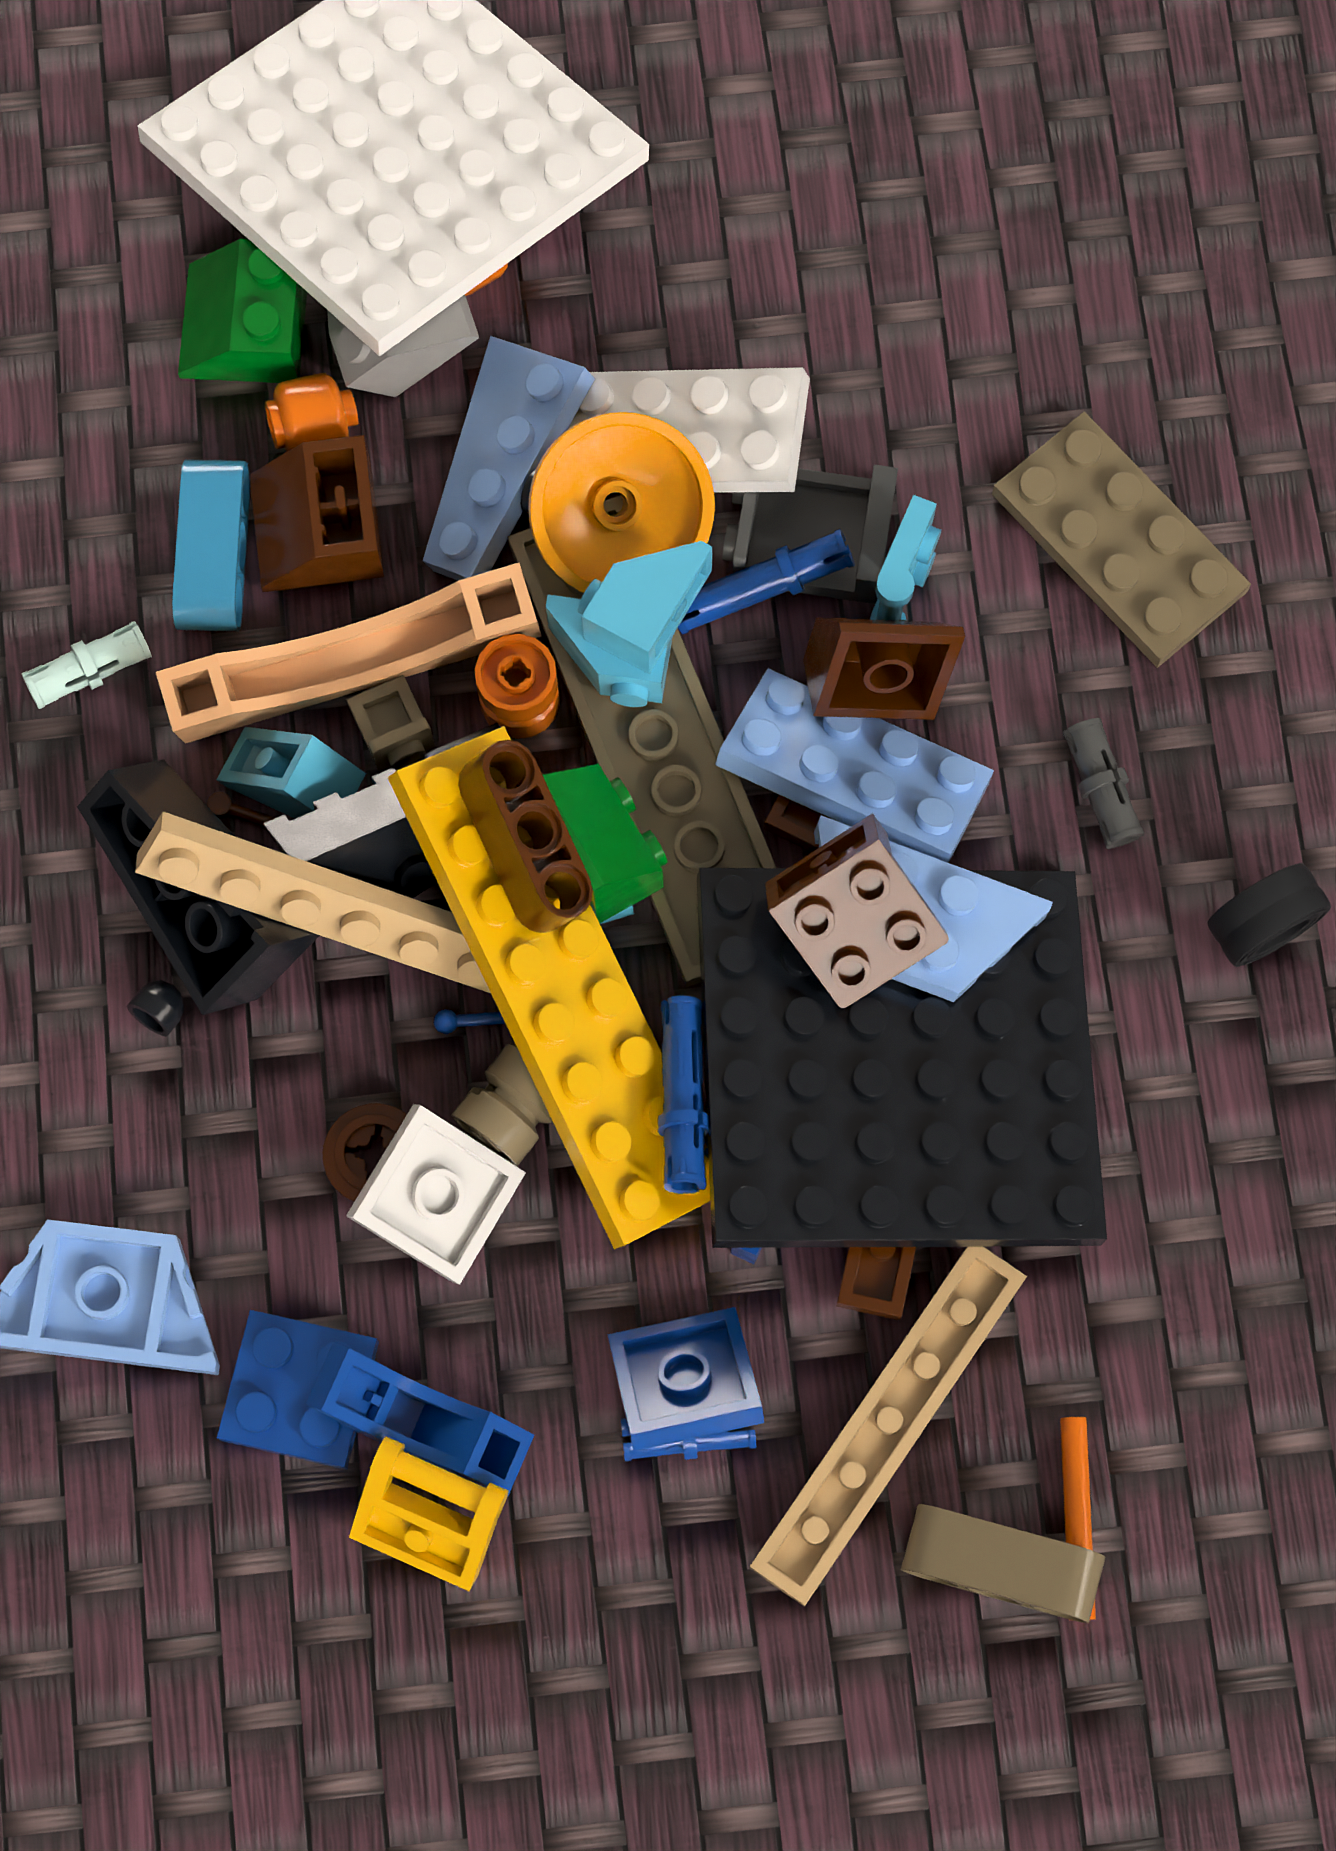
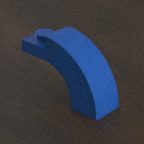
(429, 1423)

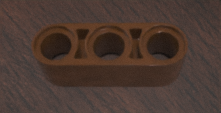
(529, 805)

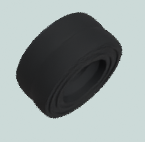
(1269, 914)

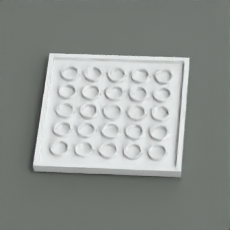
(393, 154)

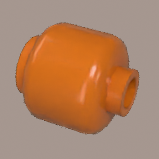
(309, 411)

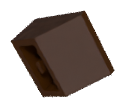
(317, 516)

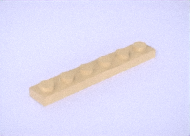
(307, 897)
(887, 1423)

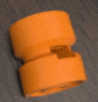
(517, 685)

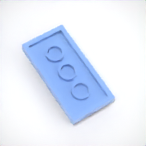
(854, 768)

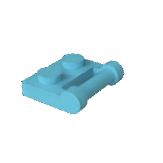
(907, 560)

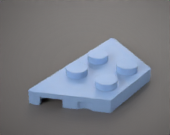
(976, 911)
(106, 1299)

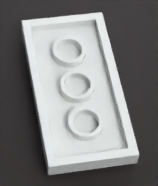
(737, 419)

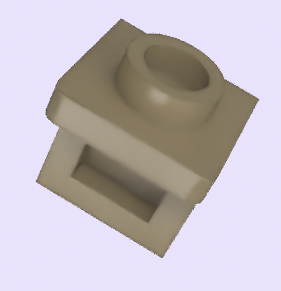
(392, 724)

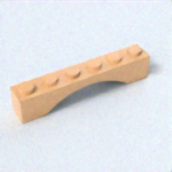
(287, 676)

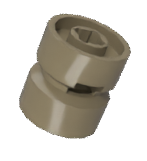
(506, 1110)

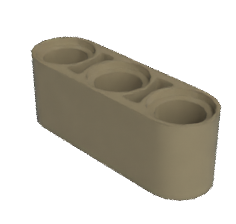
(1003, 1563)

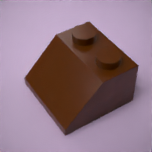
(880, 667)

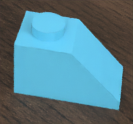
(644, 602)
(605, 671)
(287, 770)

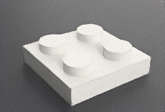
(436, 1194)

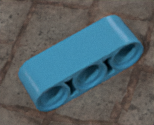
(211, 545)

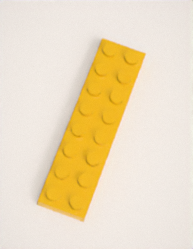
(561, 1005)

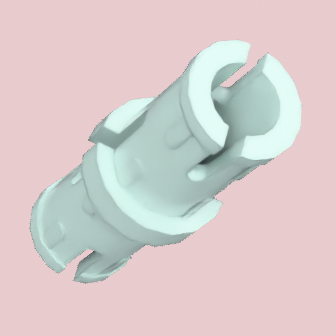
(86, 665)

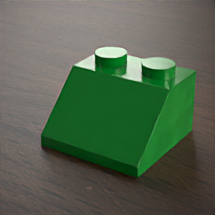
(241, 318)
(615, 854)

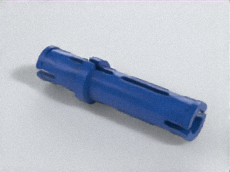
(769, 578)
(683, 1115)

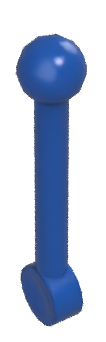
(447, 1021)

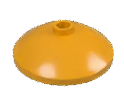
(651, 467)

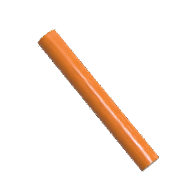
(1076, 1484)

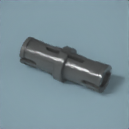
(1103, 783)

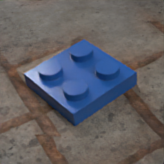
(685, 1379)
(271, 1386)

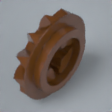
(354, 1132)

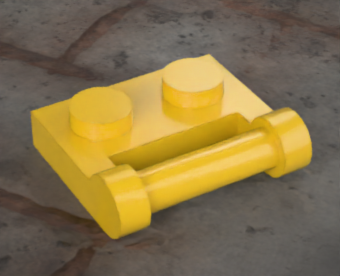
(419, 1528)

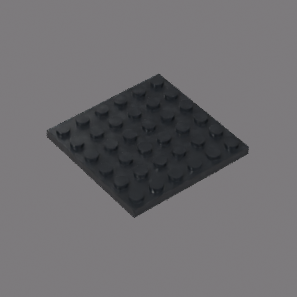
(905, 1107)

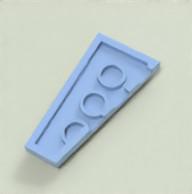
(512, 420)

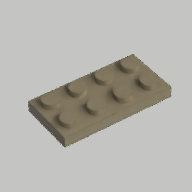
(1121, 539)

